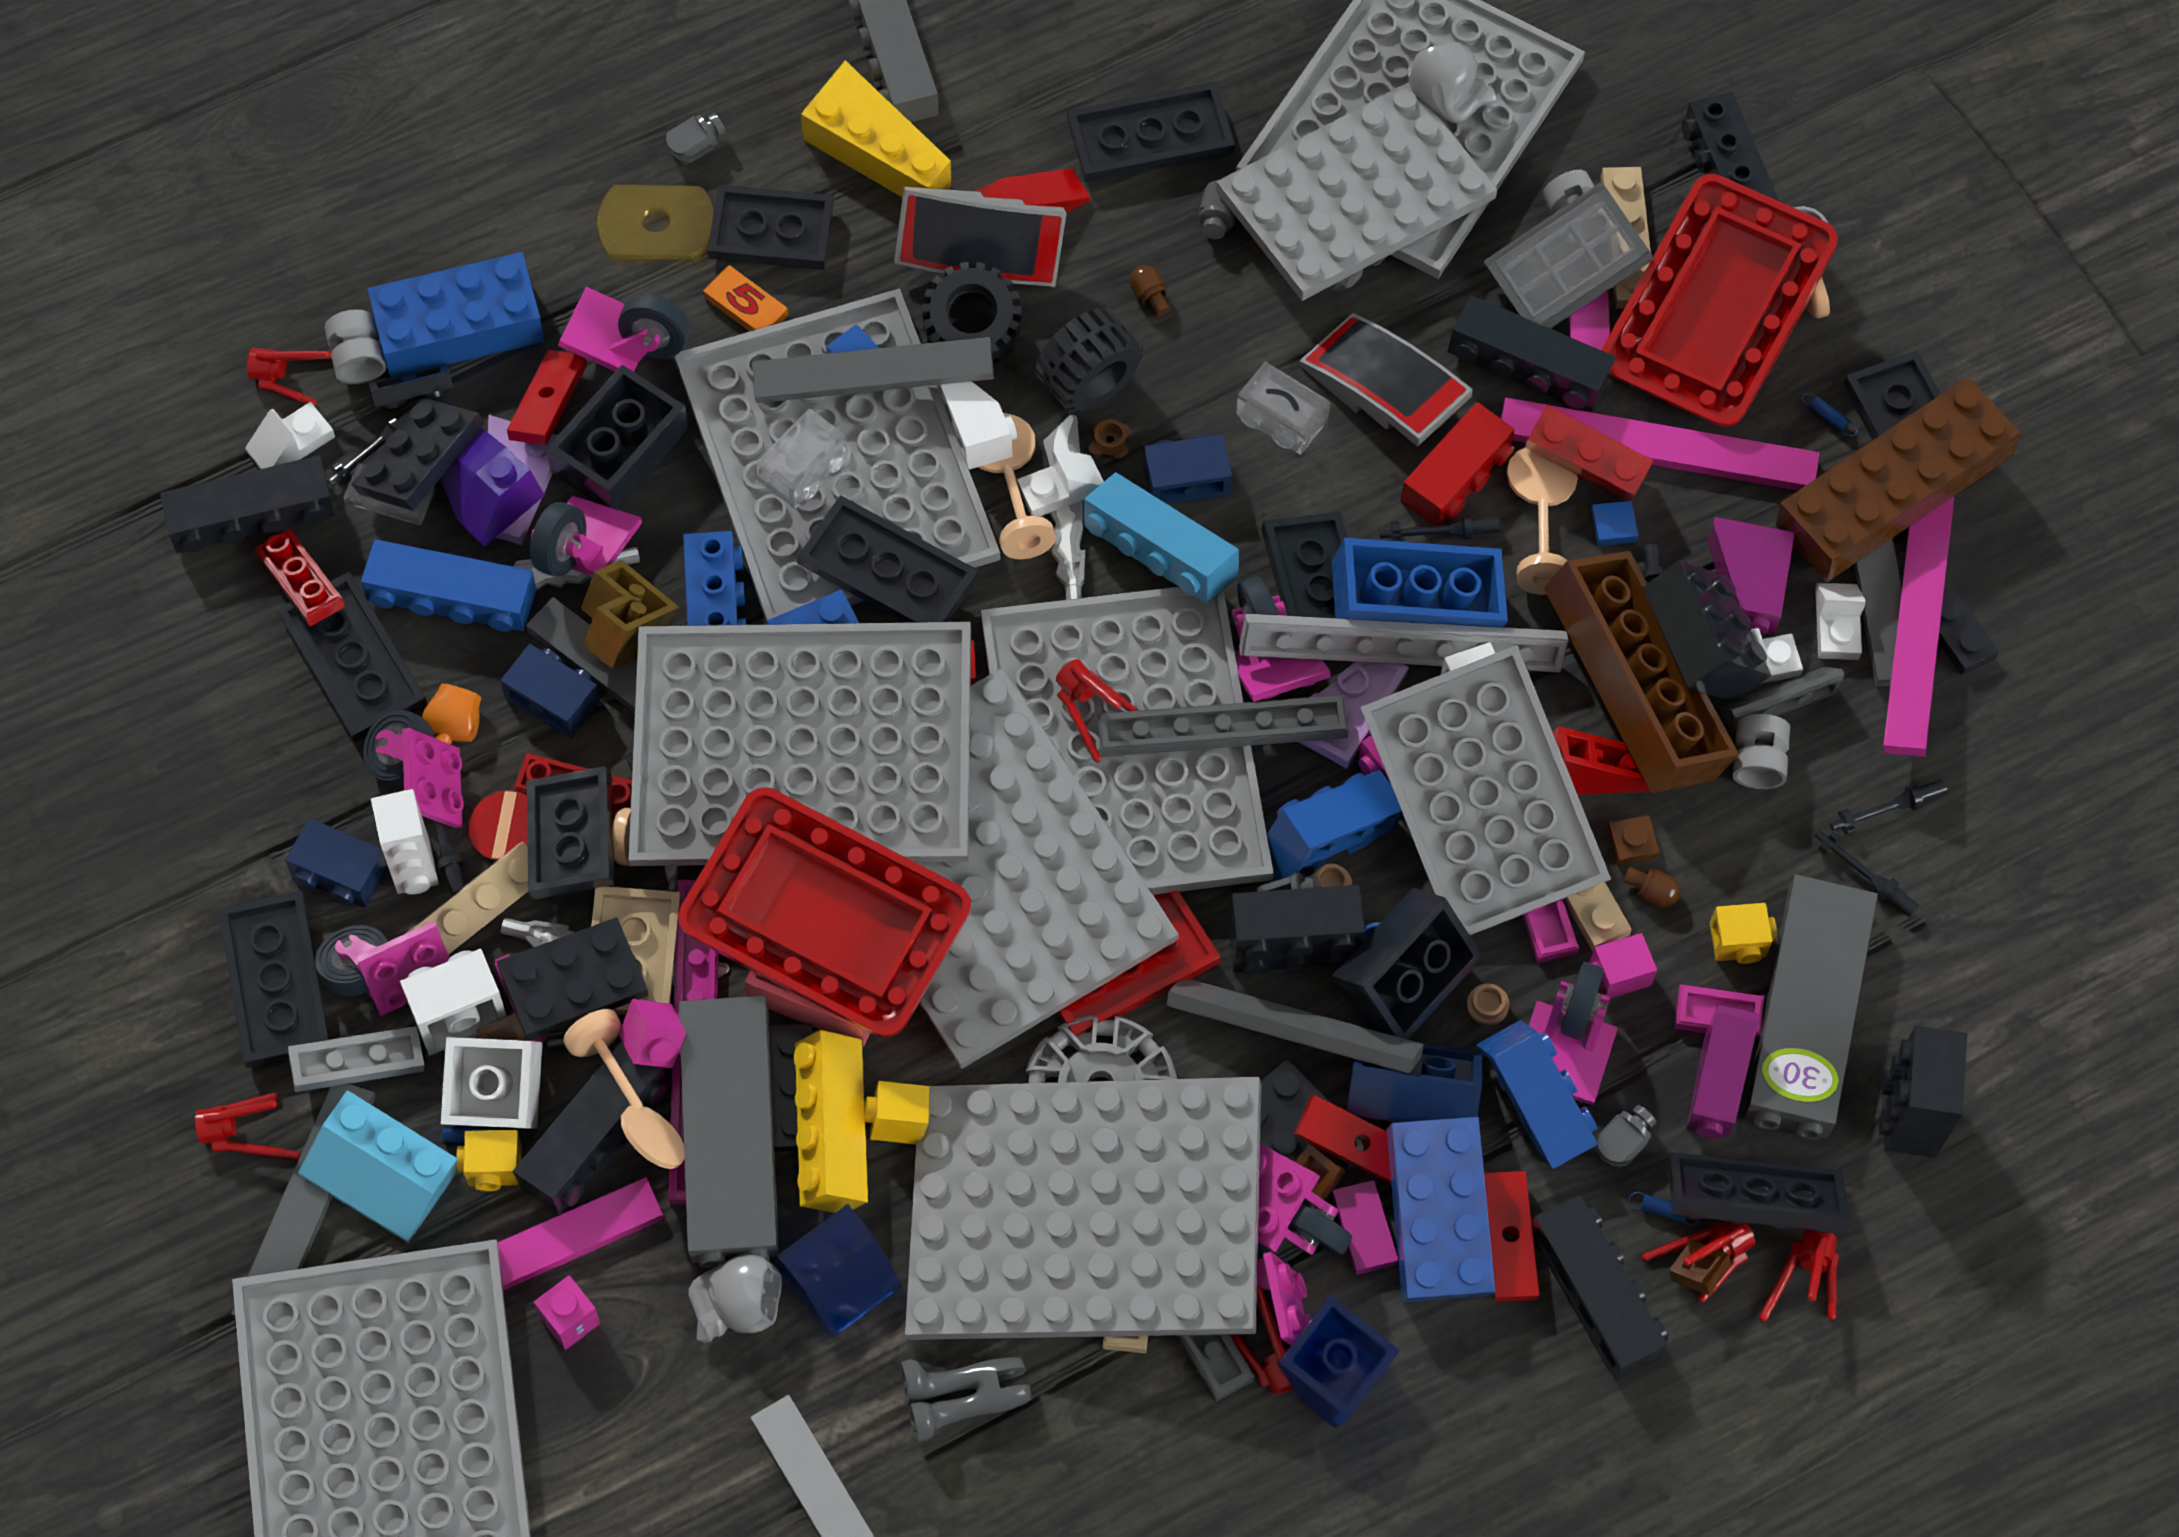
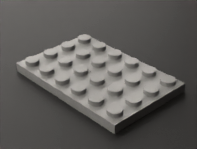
(1355, 191)
(1486, 791)

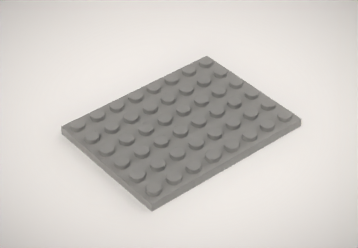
(1371, 56)
(897, 464)
(830, 714)
(1176, 814)
(1046, 887)
(1086, 1210)
(382, 1398)

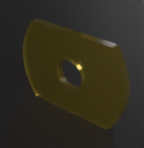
(627, 205)

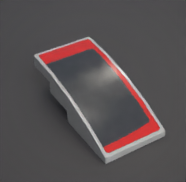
(962, 226)
(1386, 378)

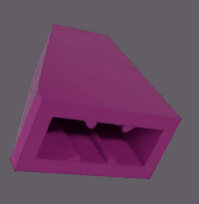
(1757, 565)
(1722, 1071)

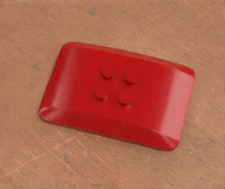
(1719, 299)
(825, 912)

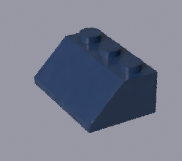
(1439, 1087)

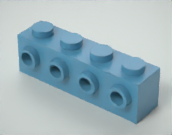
(1161, 538)

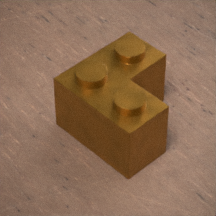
(619, 605)

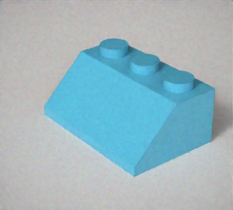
(378, 1166)

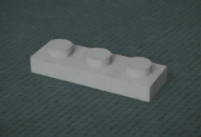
(356, 1059)

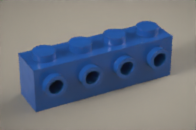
(711, 579)
(448, 586)

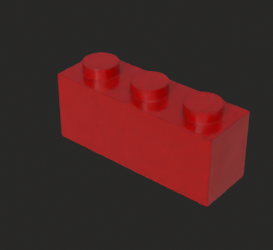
(1588, 453)
(1458, 465)

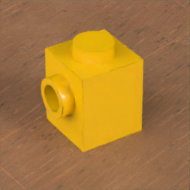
(1742, 932)
(898, 1112)
(490, 1158)

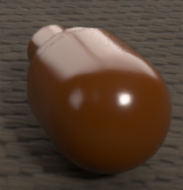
(1149, 288)
(1654, 886)

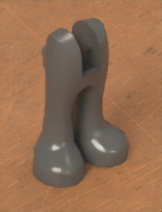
(981, 1376)

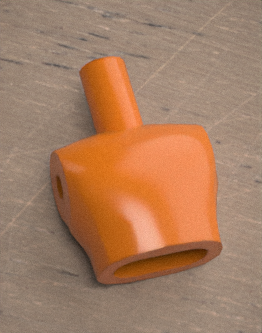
(453, 714)

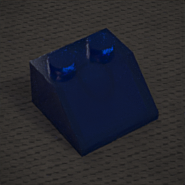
(839, 1270)
(1336, 1361)

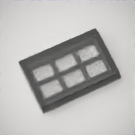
(1569, 258)

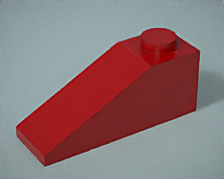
(1047, 189)
(1598, 763)

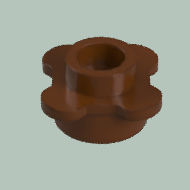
(1110, 429)

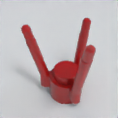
(270, 364)
(1083, 684)
(219, 1123)
(1725, 1237)
(1816, 1256)
(1271, 1374)

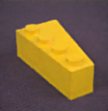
(872, 136)

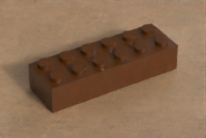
(1897, 478)
(1614, 630)

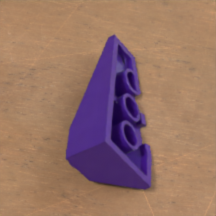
(489, 487)

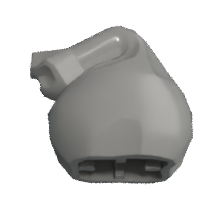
(1448, 82)
(736, 1296)

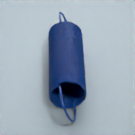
(1829, 414)
(457, 1134)
(1659, 1207)

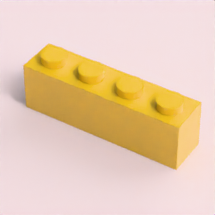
(830, 1122)

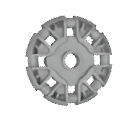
(1100, 1058)

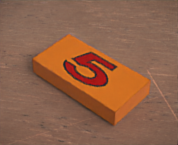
(744, 301)

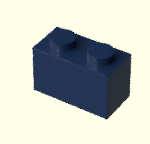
(1188, 469)
(551, 690)
(336, 864)

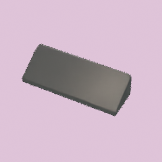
(1783, 696)

